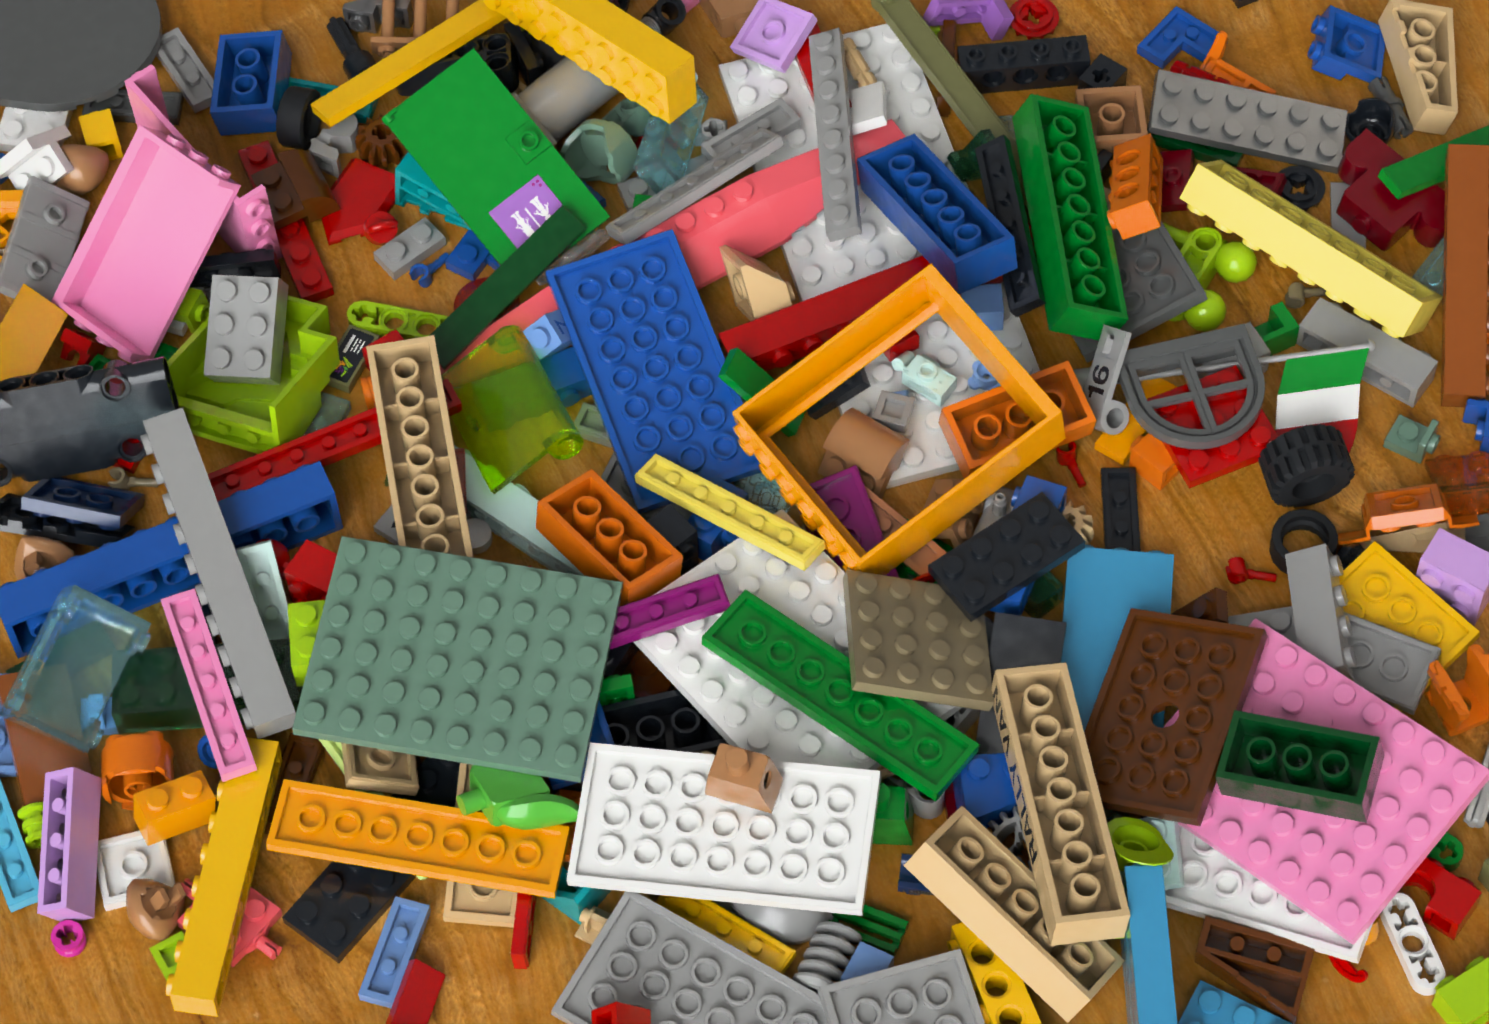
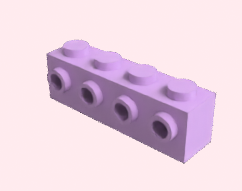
(69, 845)

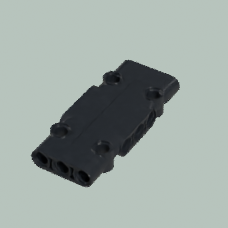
(78, 418)

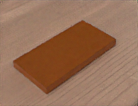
(36, 753)

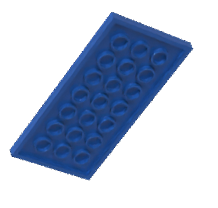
(651, 362)

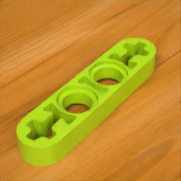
(412, 318)

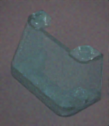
(74, 668)

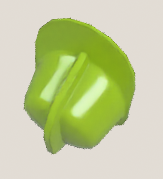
(1138, 843)

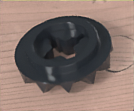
(1299, 177)

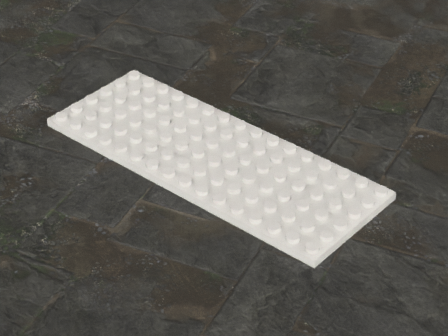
(826, 265)

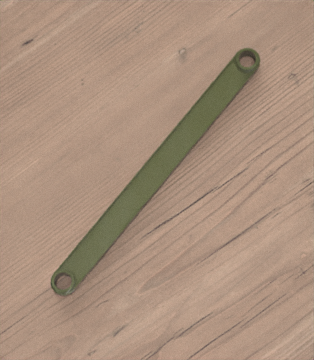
(944, 72)

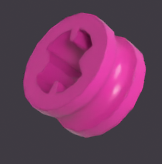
(76, 946)

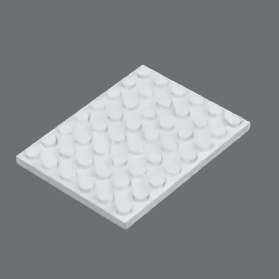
(734, 702)

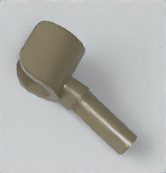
(1297, 293)
(125, 482)

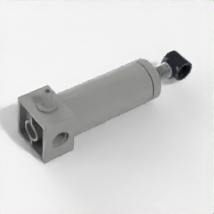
(570, 95)

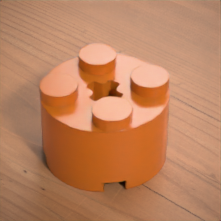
(134, 764)

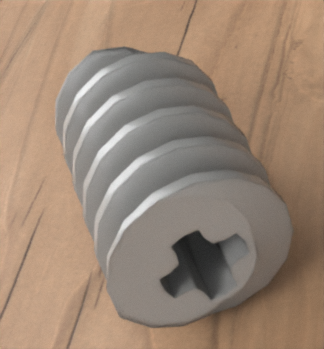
(826, 955)

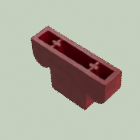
(1372, 206)

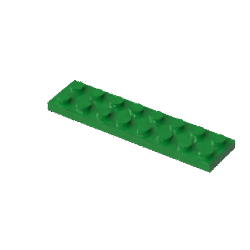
(818, 683)

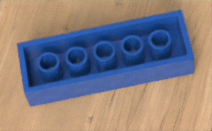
(937, 213)

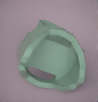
(606, 143)

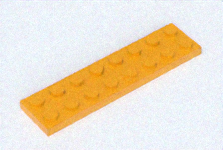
(416, 839)

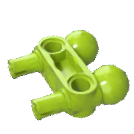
(1206, 256)

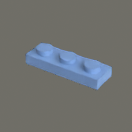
(393, 951)

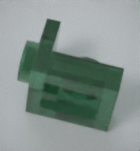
(965, 161)

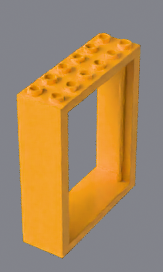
(845, 356)

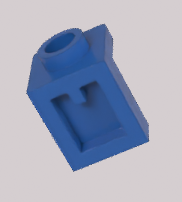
(1477, 413)

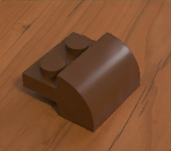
(296, 188)

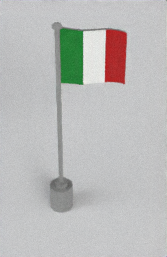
(1313, 390)

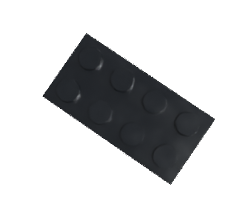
(1006, 556)

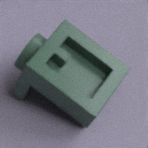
(1412, 438)

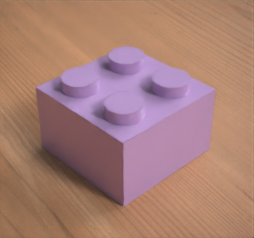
(1456, 574)

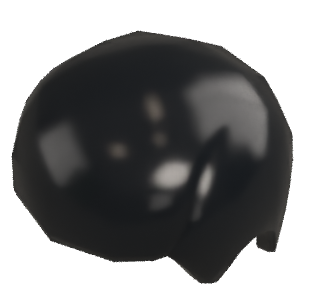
(1375, 116)

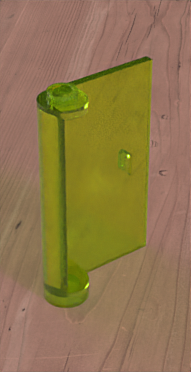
(514, 406)

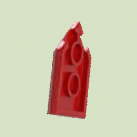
(359, 193)

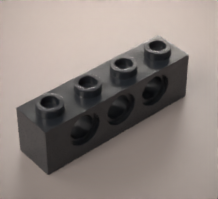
(1025, 63)

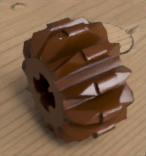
(378, 144)

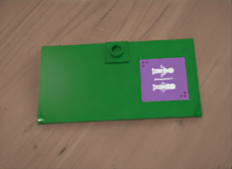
(489, 157)

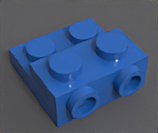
(1346, 46)

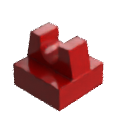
(80, 342)

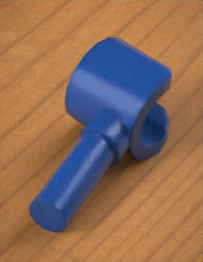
(427, 271)

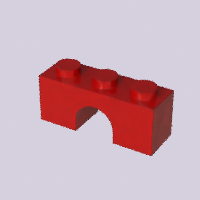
(1451, 897)

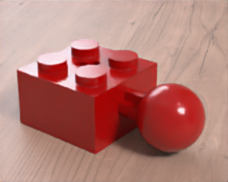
(308, 571)

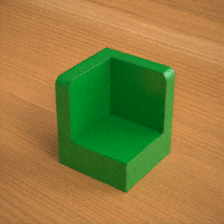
(1280, 330)

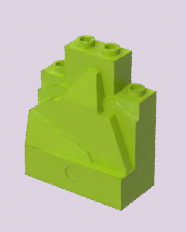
(260, 414)

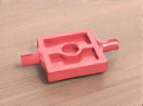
(257, 920)

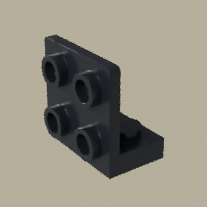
(532, 55)

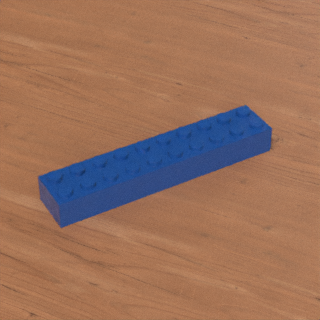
(152, 562)

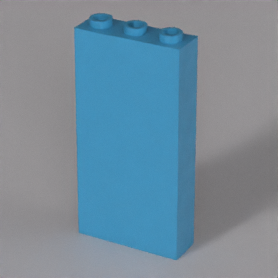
(1097, 601)
(1147, 948)

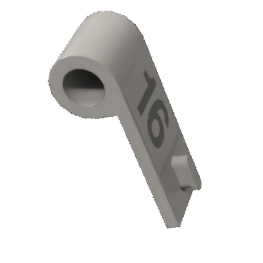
(1110, 414)

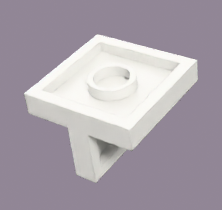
(37, 157)

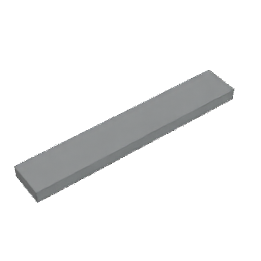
(694, 186)

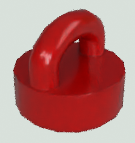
(380, 228)

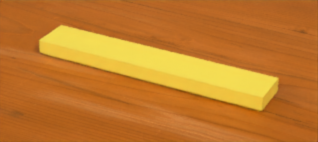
(730, 512)

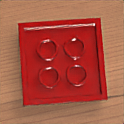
(1207, 464)

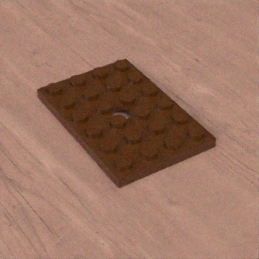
(1158, 664)

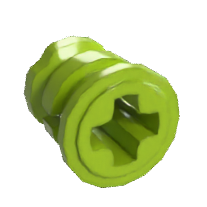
(32, 826)

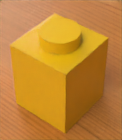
(101, 132)

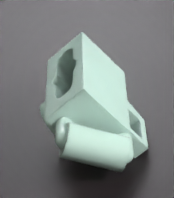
(925, 376)

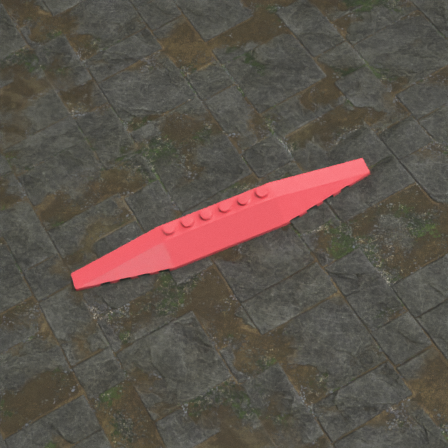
(747, 216)

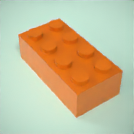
(993, 420)
(607, 537)

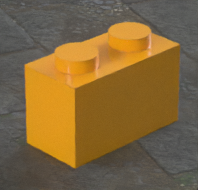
(173, 807)

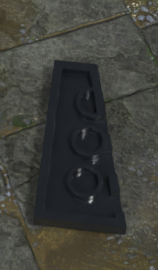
(56, 528)

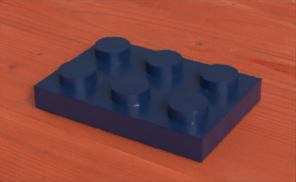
(82, 502)

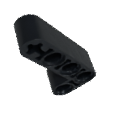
(494, 50)

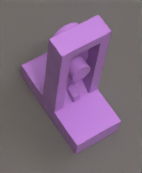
(992, 14)

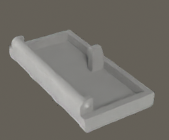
(41, 239)

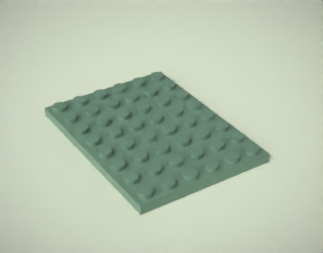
(459, 659)

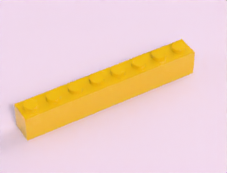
(224, 884)

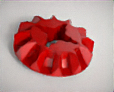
(1039, 9)

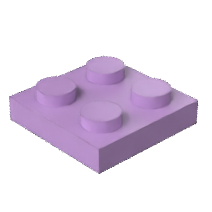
(773, 34)

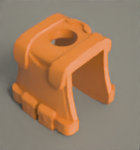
(1449, 697)

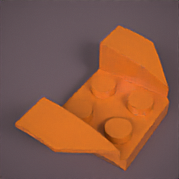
(1405, 507)

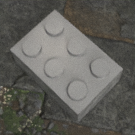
(246, 329)

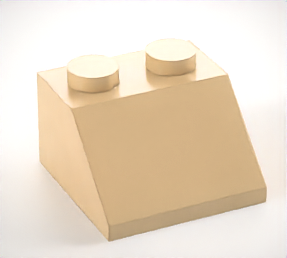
(754, 285)

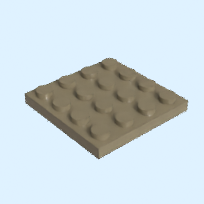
(914, 643)

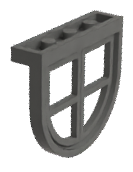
(1184, 354)

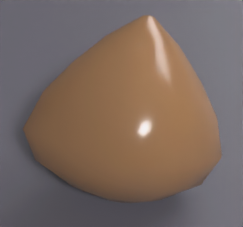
(89, 168)
(39, 553)
(154, 907)

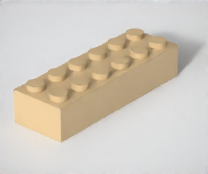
(1002, 907)

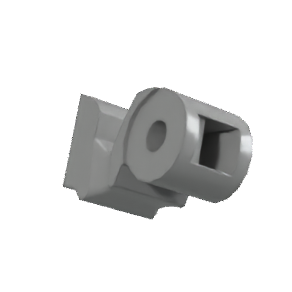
(332, 142)

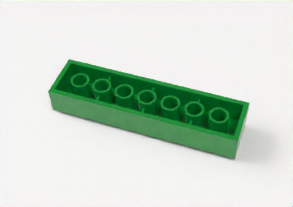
(1069, 217)

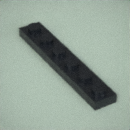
(1006, 203)

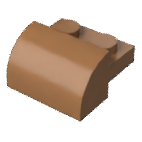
(867, 445)

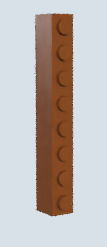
(1465, 275)

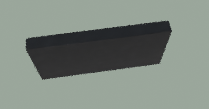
(1014, 644)

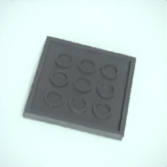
(1153, 281)

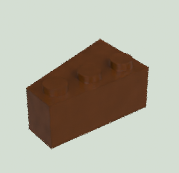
(1256, 964)

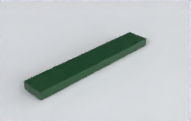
(506, 285)

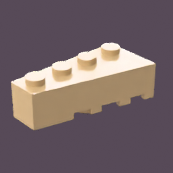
(1423, 61)

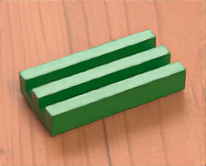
(882, 918)

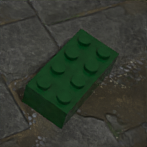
(1300, 766)

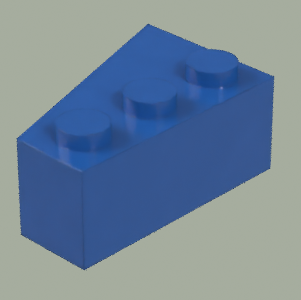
(985, 788)

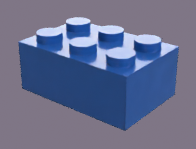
(250, 81)

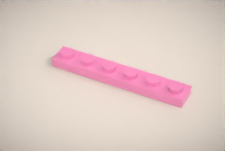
(208, 685)

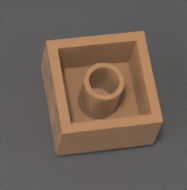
(1115, 114)

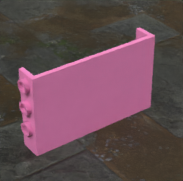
(249, 218)
(145, 243)

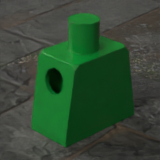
(894, 817)

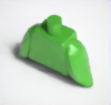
(515, 800)

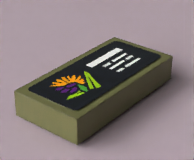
(351, 358)

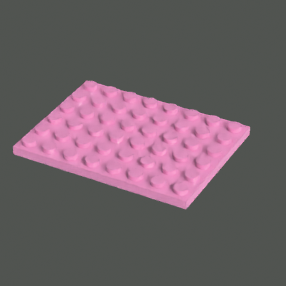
(1330, 864)

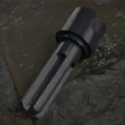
(355, 58)

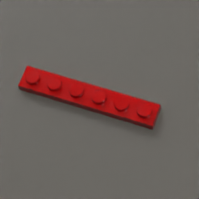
(294, 239)

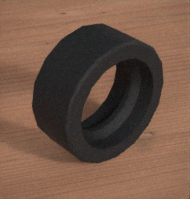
(295, 119)
(1300, 520)

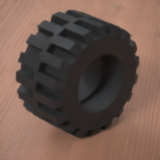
(1306, 465)

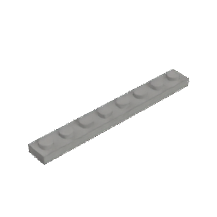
(834, 135)

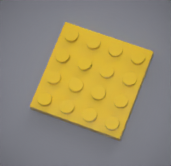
(1394, 598)

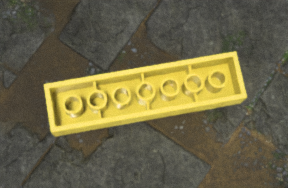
(1310, 248)

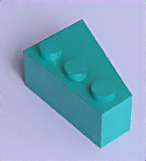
(416, 188)

